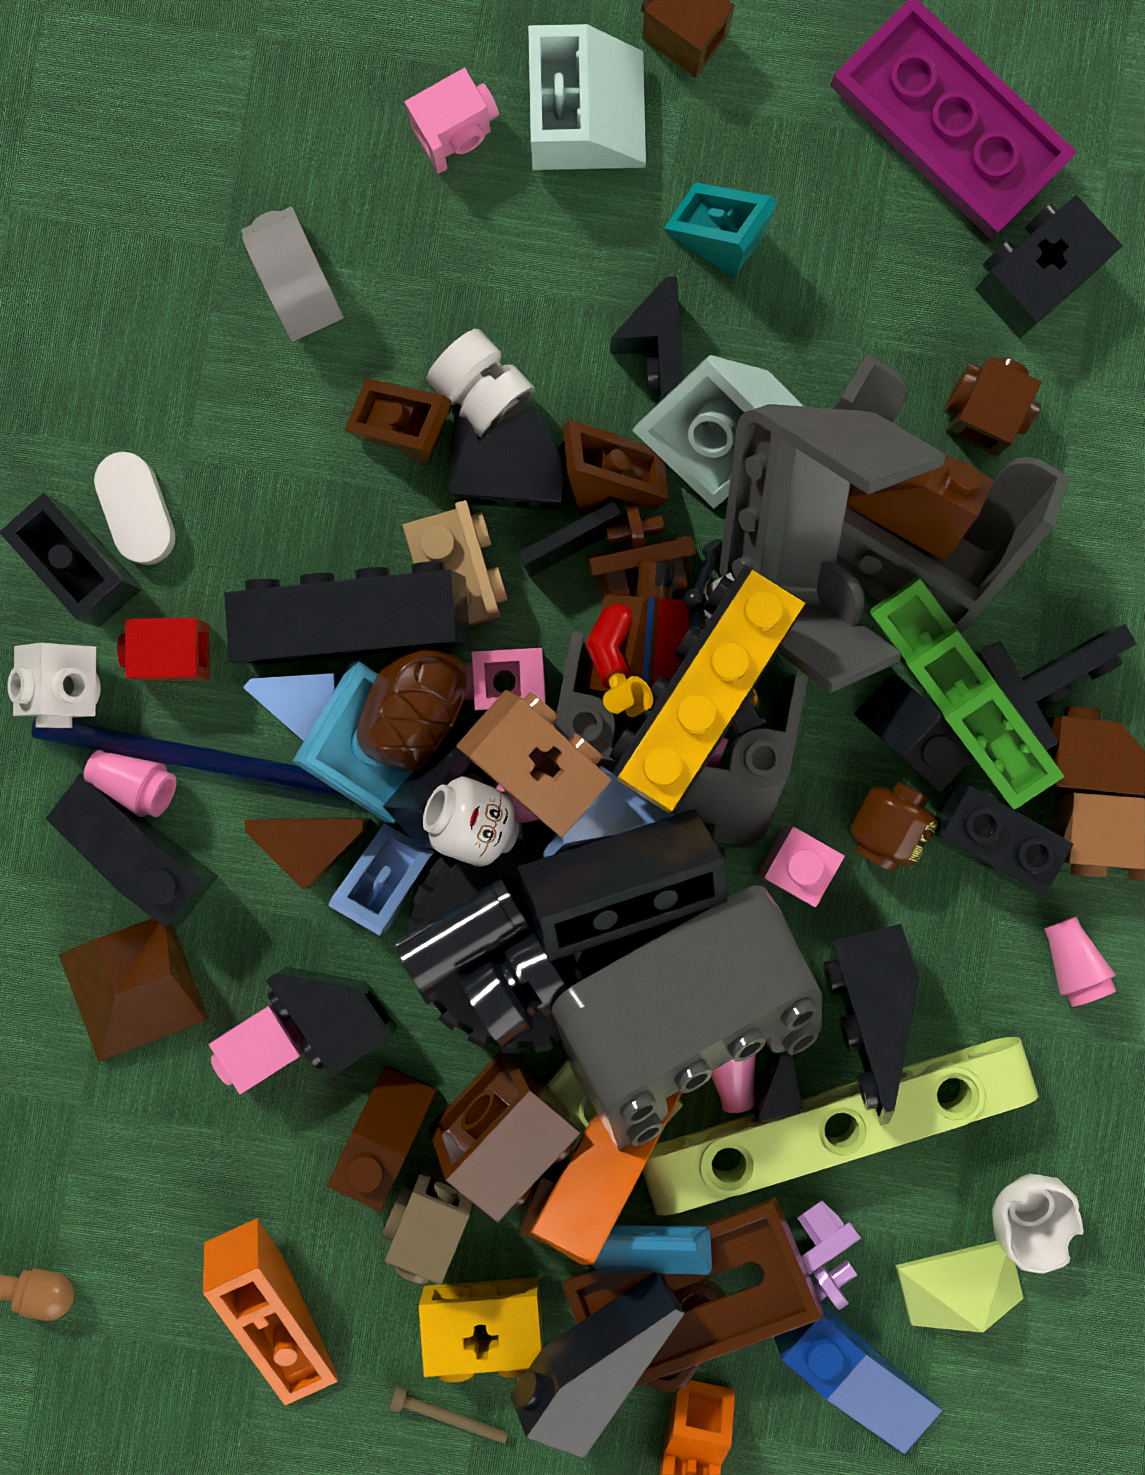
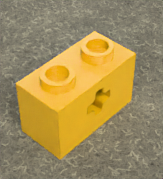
(453, 1344)

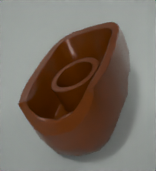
(411, 707)

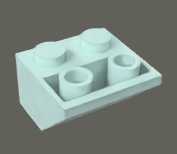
(585, 99)

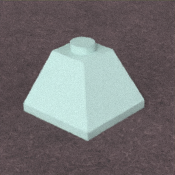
(699, 421)

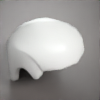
(1036, 1222)

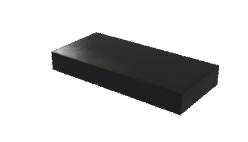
(569, 539)

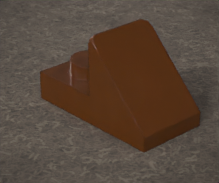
(399, 418)
(612, 466)

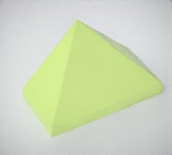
(960, 1288)

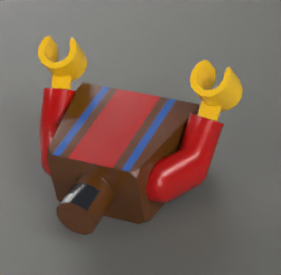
(638, 639)

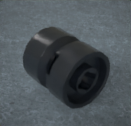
(499, 1000)

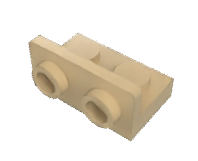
(458, 540)

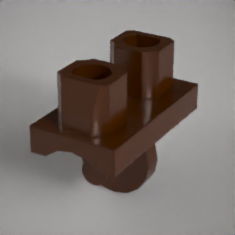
(616, 566)

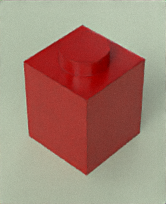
(165, 649)

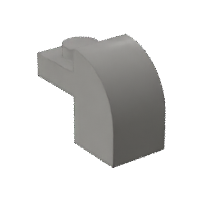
(290, 273)

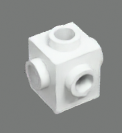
(54, 683)

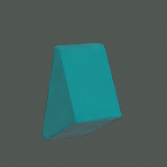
(722, 224)

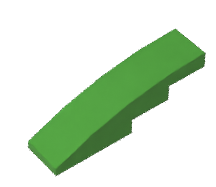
(966, 693)

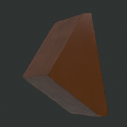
(306, 845)

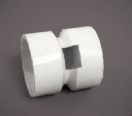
(475, 379)

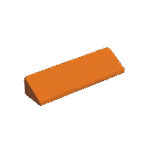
(592, 1191)

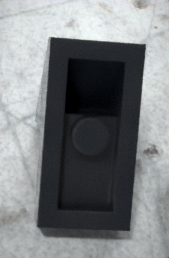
(655, 329)
(915, 731)

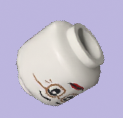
(470, 821)

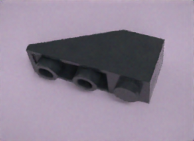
(879, 997)

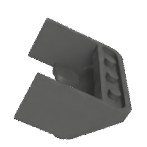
(789, 517)
(734, 799)

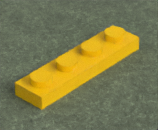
(710, 692)

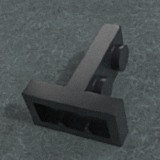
(1051, 681)

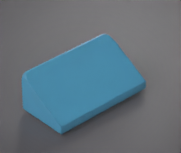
(656, 1250)

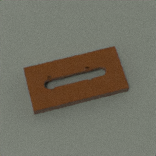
(731, 1322)

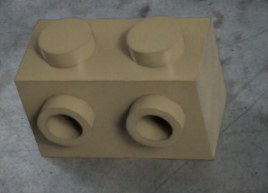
(426, 1227)

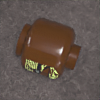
(893, 826)

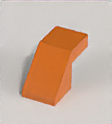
(698, 1430)

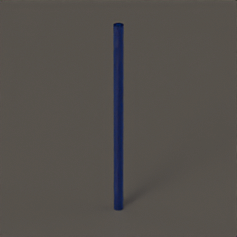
(185, 756)

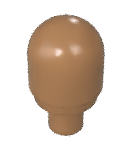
(38, 1294)

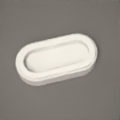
(134, 508)

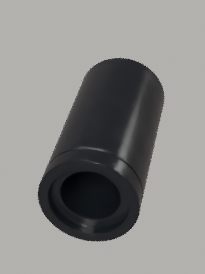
(463, 936)

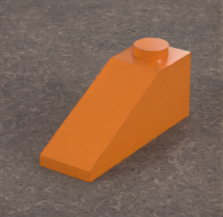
(265, 1311)

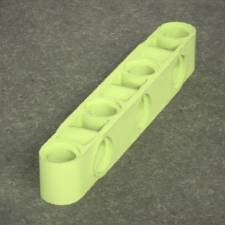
(774, 1150)

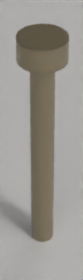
(400, 1399)

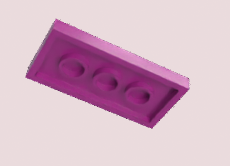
(952, 118)

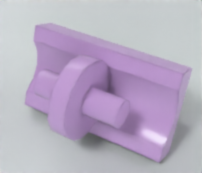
(830, 1239)

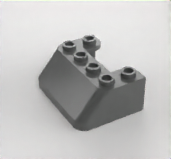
(1005, 533)
(686, 1009)

